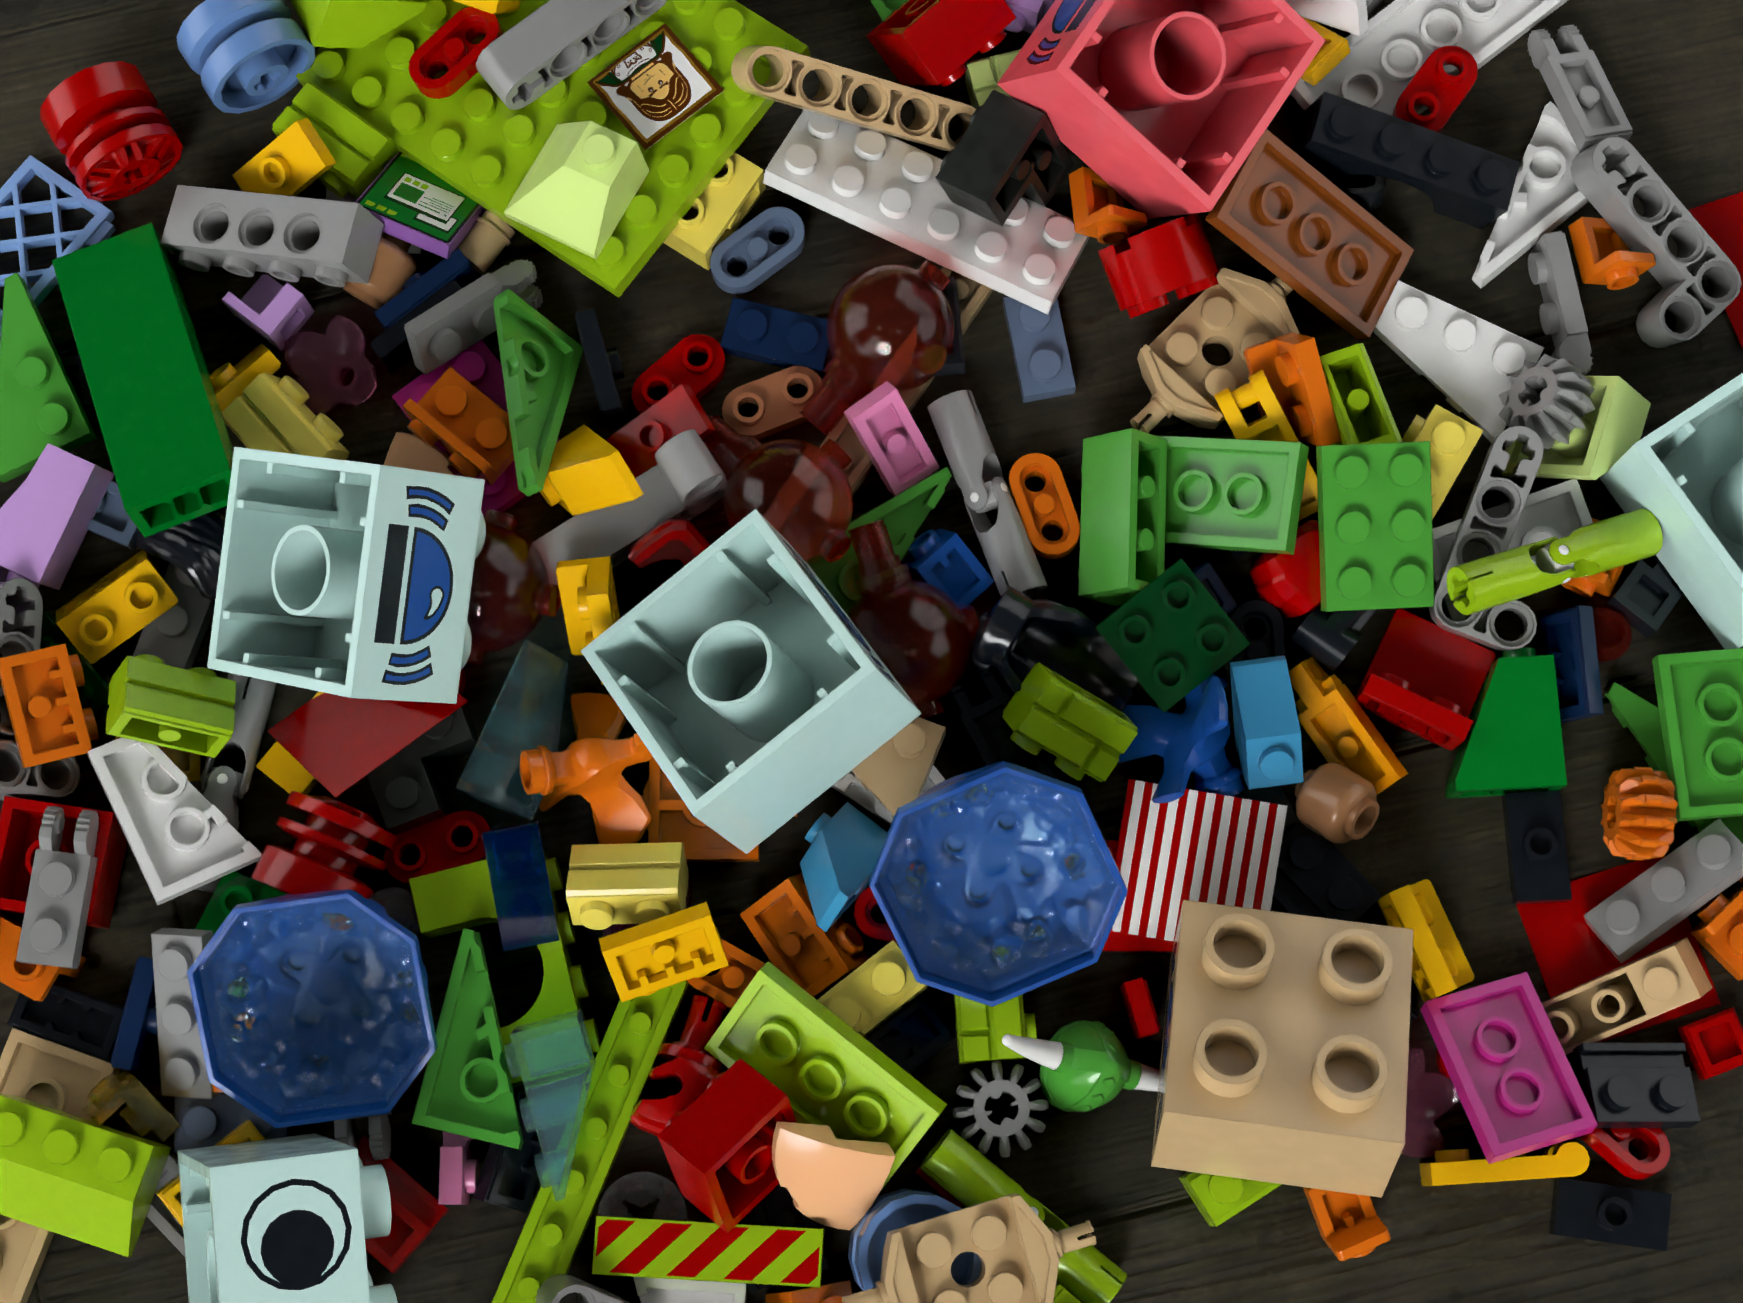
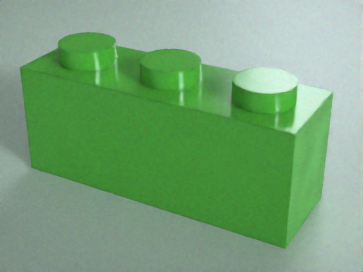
(1122, 514)

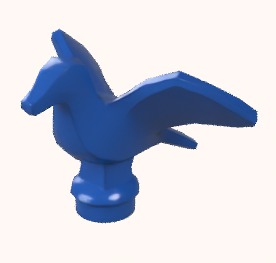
(1188, 743)

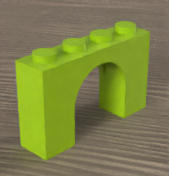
(464, 899)

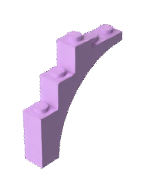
(49, 517)

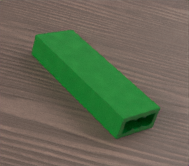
(147, 379)

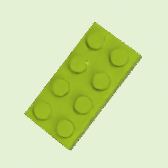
(824, 1066)

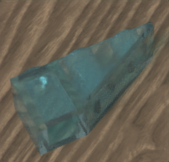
(522, 718)
(557, 1078)

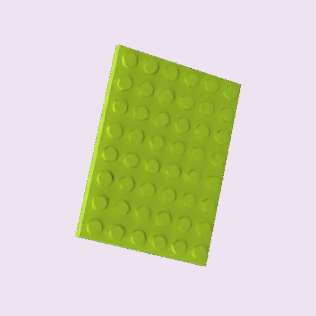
(490, 148)

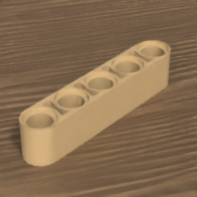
(836, 93)

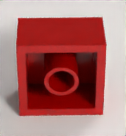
(934, 38)
(19, 839)
(725, 1144)

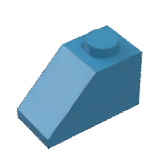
(1266, 723)
(839, 861)

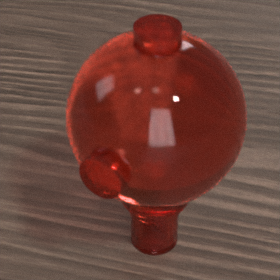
(880, 329)
(790, 485)
(507, 589)
(909, 621)

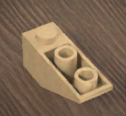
(1628, 995)

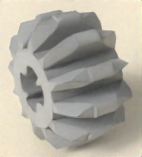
(1548, 399)
(1007, 1126)

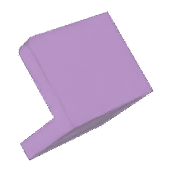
(271, 310)

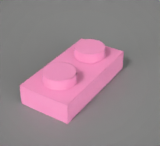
(891, 438)

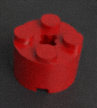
(1159, 262)

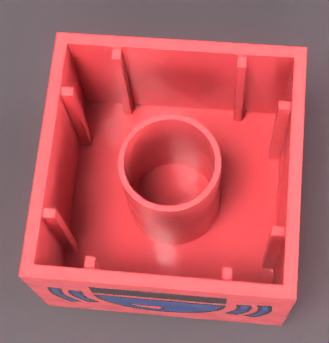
(1163, 89)

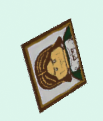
(655, 86)

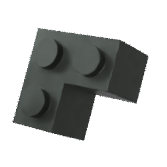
(1002, 157)
(406, 782)

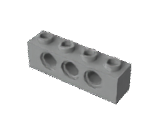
(272, 235)

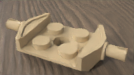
(1232, 314)
(1011, 1241)

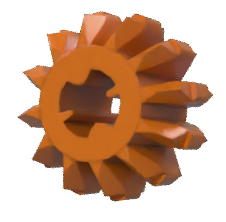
(1639, 813)

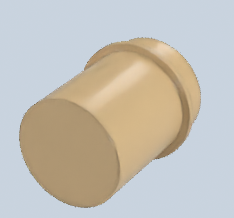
(486, 241)

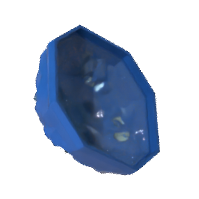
(997, 883)
(313, 1007)

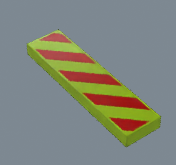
(707, 1252)

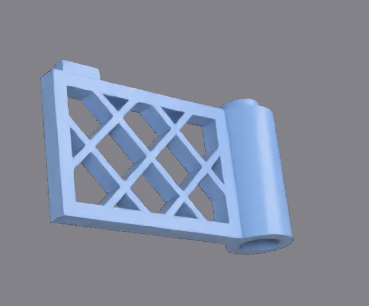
(96, 230)

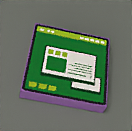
(420, 206)

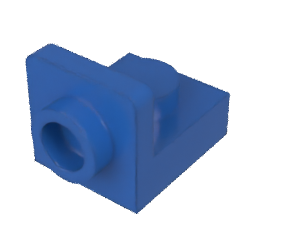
(949, 565)

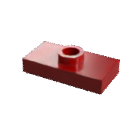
(658, 424)

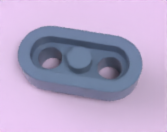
(754, 249)

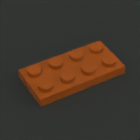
(1311, 236)

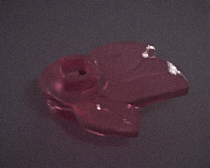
(324, 362)
(1427, 1100)

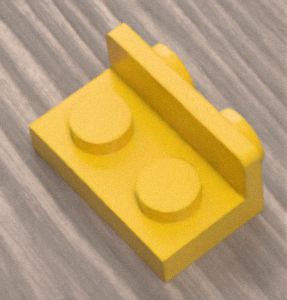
(587, 599)
(116, 607)
(663, 952)
(1437, 954)

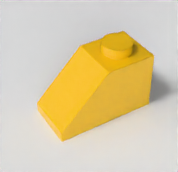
(588, 474)

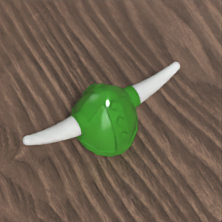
(1083, 1066)

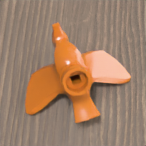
(593, 769)

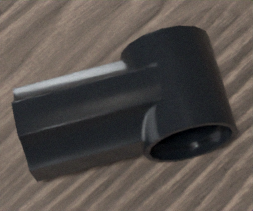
(1330, 634)

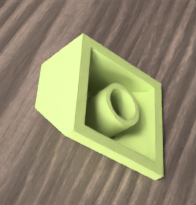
(580, 186)
(1608, 434)

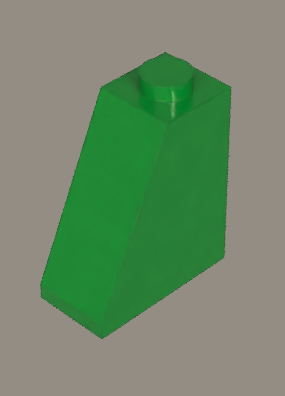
(1513, 732)

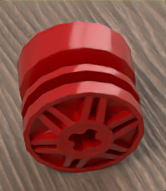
(110, 131)
(325, 848)

